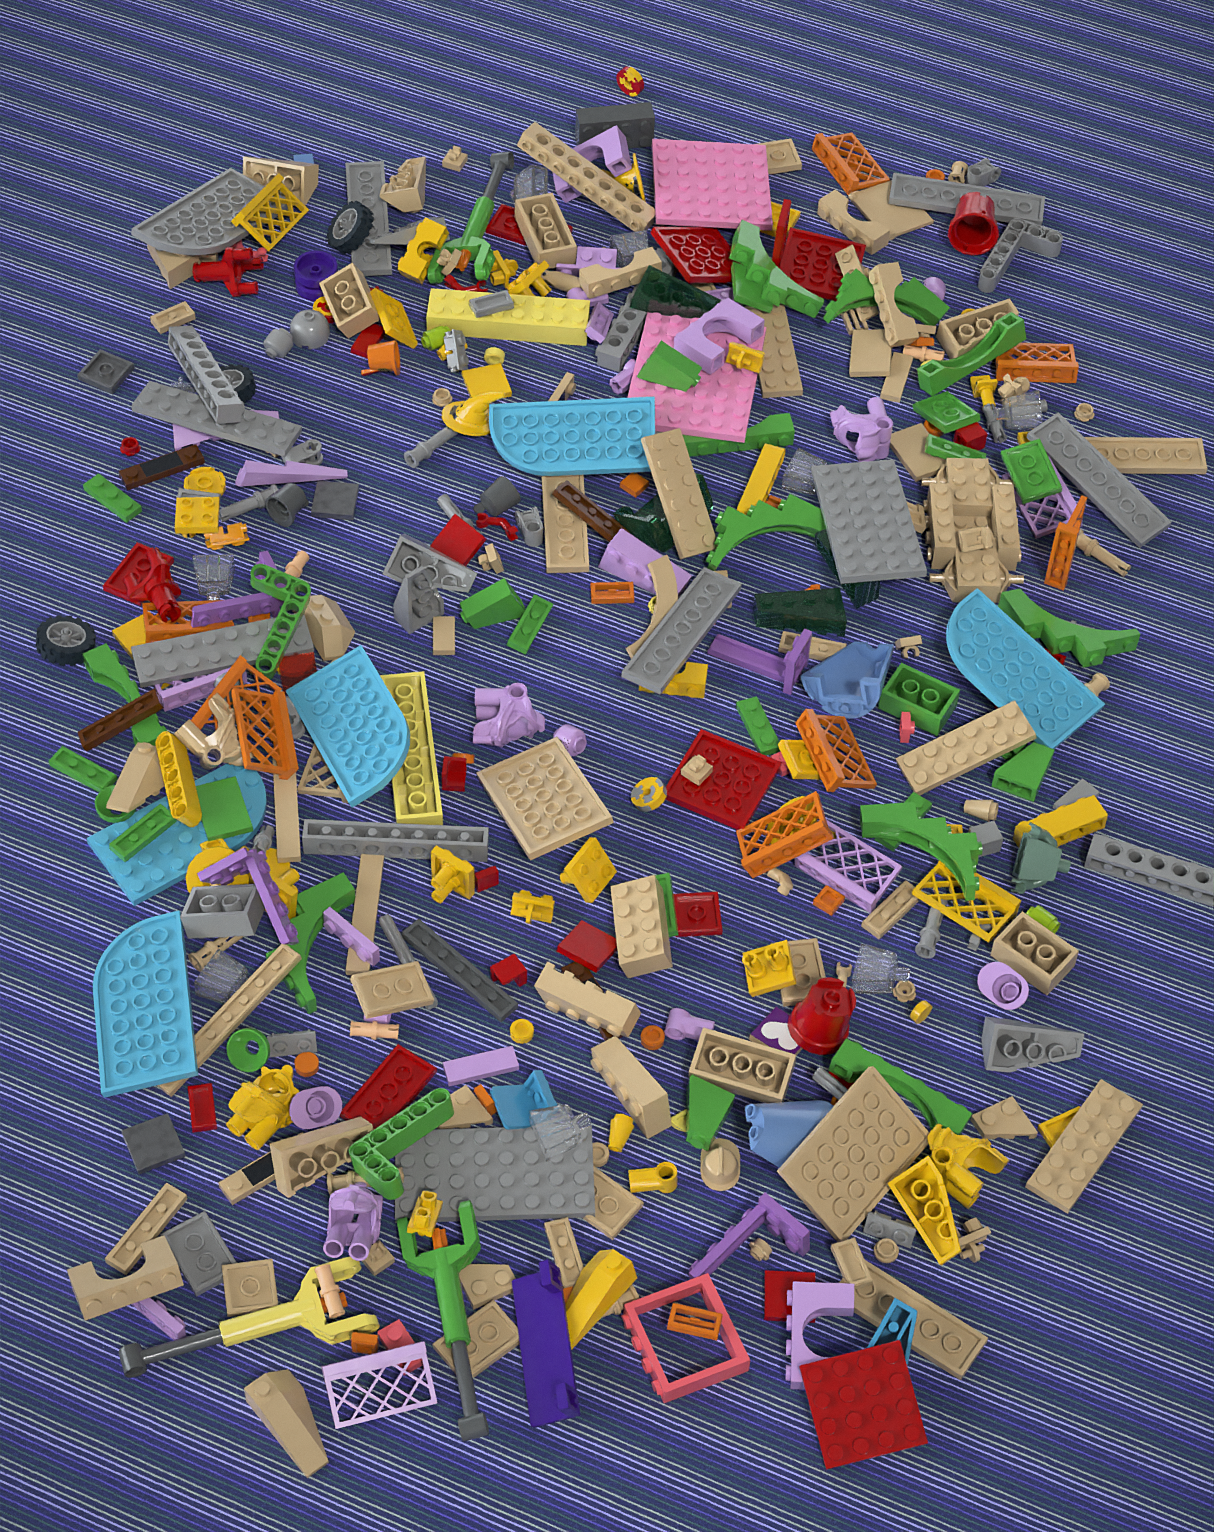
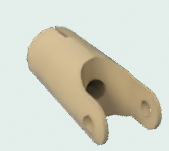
(561, 280)

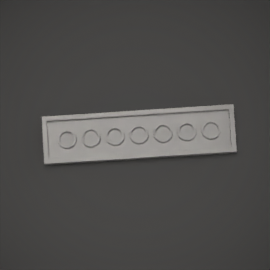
(364, 186)
(945, 195)
(190, 412)
(1100, 480)
(681, 630)
(210, 651)

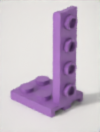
(239, 607)
(783, 670)
(251, 862)
(778, 1222)

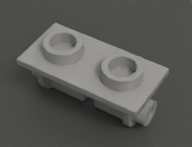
(455, 341)
(292, 1044)
(883, 1227)

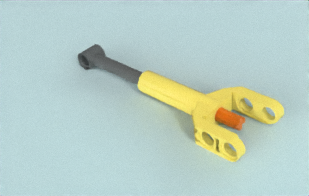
(304, 1311)

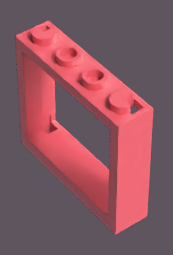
(670, 1391)

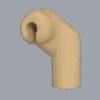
(784, 880)

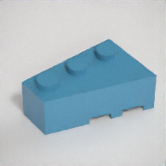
(897, 1325)

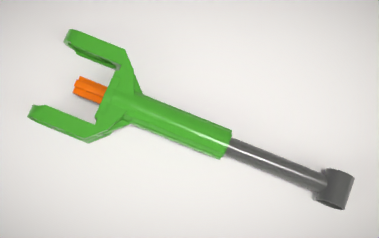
(471, 242)
(444, 1266)

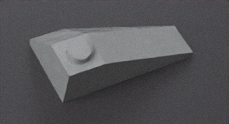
(403, 234)
(443, 570)
(417, 601)
(1019, 1044)

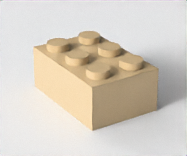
(349, 300)
(1034, 953)

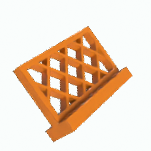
(840, 167)
(1042, 369)
(1064, 548)
(170, 629)
(227, 684)
(279, 732)
(825, 755)
(788, 845)

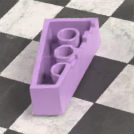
(629, 558)

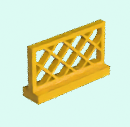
(256, 205)
(992, 895)

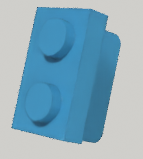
(516, 1101)

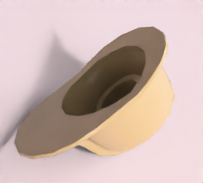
(720, 1165)

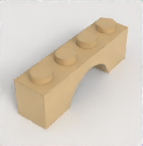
(834, 209)
(599, 280)
(898, 327)

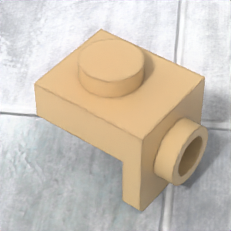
(975, 538)

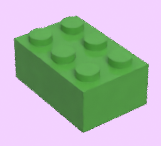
(923, 696)

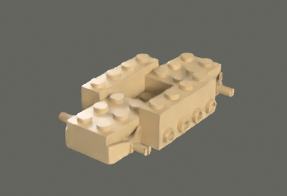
(964, 497)

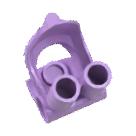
(873, 430)
(506, 715)
(345, 1232)

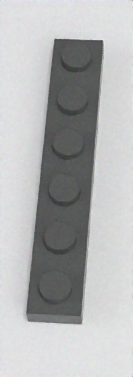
(460, 970)

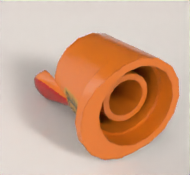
(383, 357)

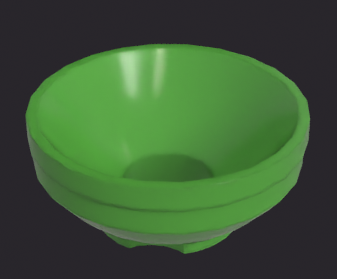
(104, 813)
(240, 1055)

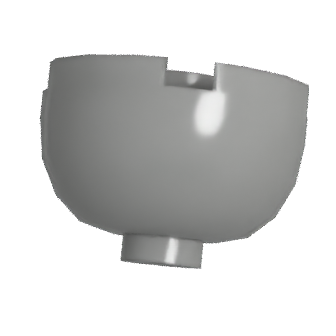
(309, 329)

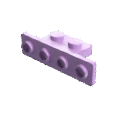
(589, 256)

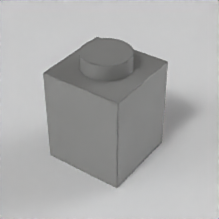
(989, 836)

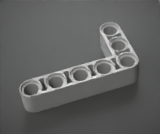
(1016, 235)

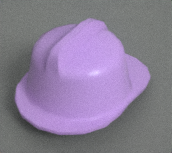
(1003, 985)
(315, 1107)

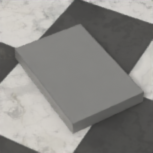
(199, 1252)

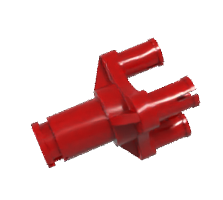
(230, 270)
(156, 587)

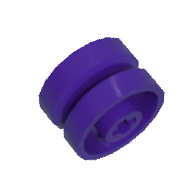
(310, 270)

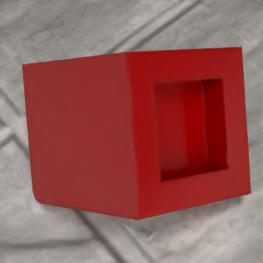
(971, 436)
(454, 774)
(509, 970)

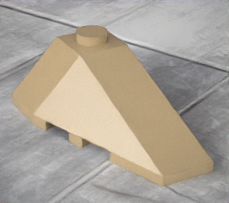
(299, 177)
(407, 188)

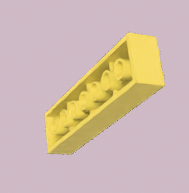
(530, 319)
(416, 783)

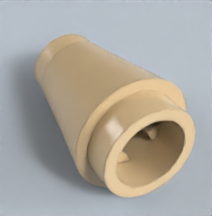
(982, 809)

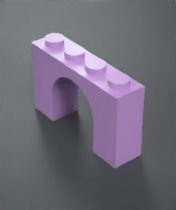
(611, 146)
(724, 317)
(809, 1302)

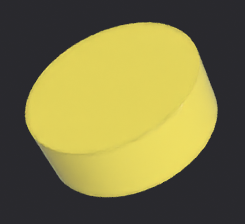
(494, 356)

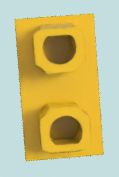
(503, 270)
(745, 357)
(532, 907)
(425, 1214)

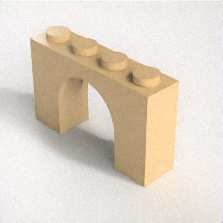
(102, 1295)

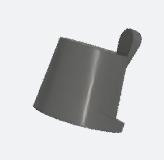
(498, 497)
(286, 503)

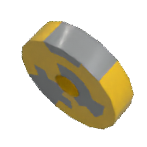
(648, 794)

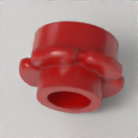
(130, 446)

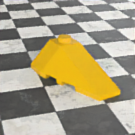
(927, 1205)
(596, 1290)

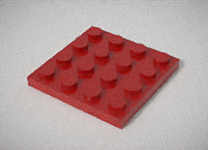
(696, 252)
(812, 261)
(734, 786)
(863, 1404)

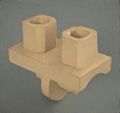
(1013, 388)
(975, 1235)

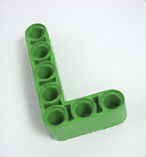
(283, 620)
(373, 1151)

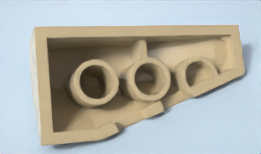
(137, 780)
(286, 1413)

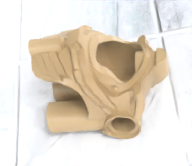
(221, 743)

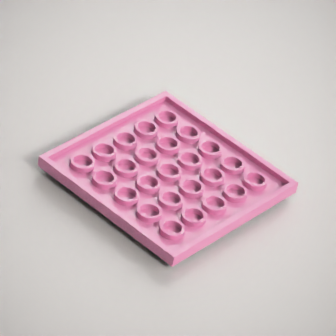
(711, 184)

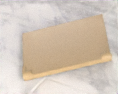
(898, 219)

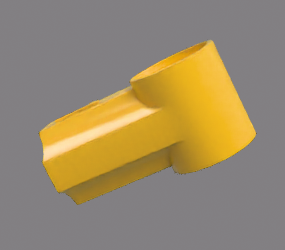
(651, 1178)

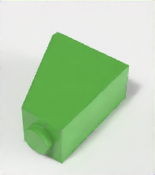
(670, 368)
(492, 605)
(1024, 771)
(706, 1111)

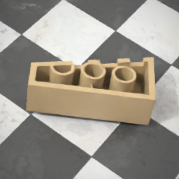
(966, 330)
(586, 1002)
(633, 1086)
(313, 1154)

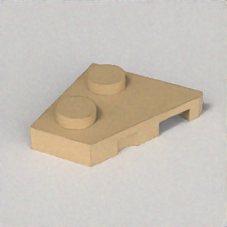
(466, 1111)
(1003, 1121)
(486, 1283)

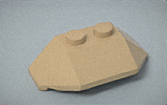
(328, 627)

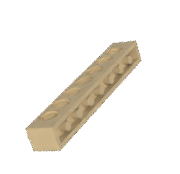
(587, 178)

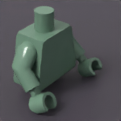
(1037, 860)

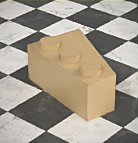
(173, 266)

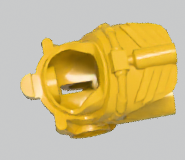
(261, 1107)
(956, 1154)

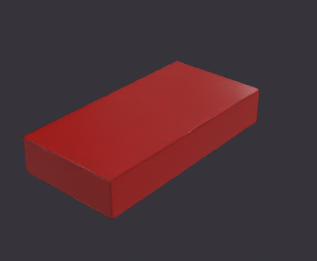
(368, 336)
(202, 1107)

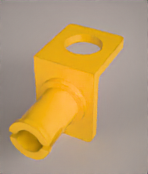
(984, 388)

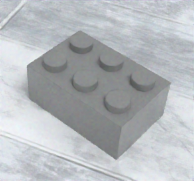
(222, 911)

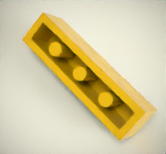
(1068, 821)

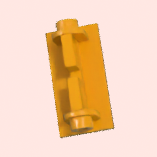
(234, 536)

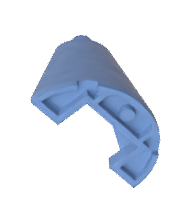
(850, 679)
(782, 1126)

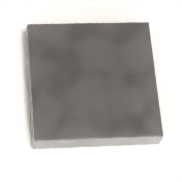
(106, 371)
(335, 500)
(153, 1143)

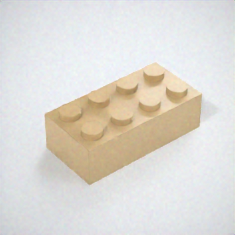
(545, 230)
(641, 926)
(743, 1066)

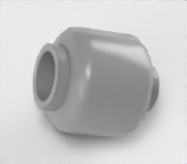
(278, 343)

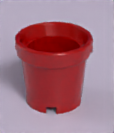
(974, 225)
(823, 1017)

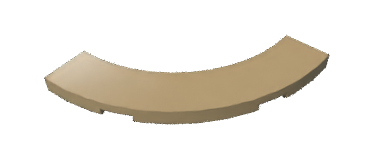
(666, 597)

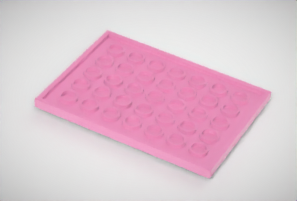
(718, 403)

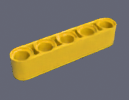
(762, 477)
(178, 779)

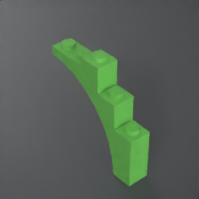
(761, 270)
(910, 298)
(790, 516)
(1061, 636)
(903, 823)
(309, 921)

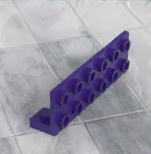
(545, 1346)

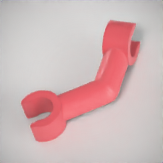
(261, 252)

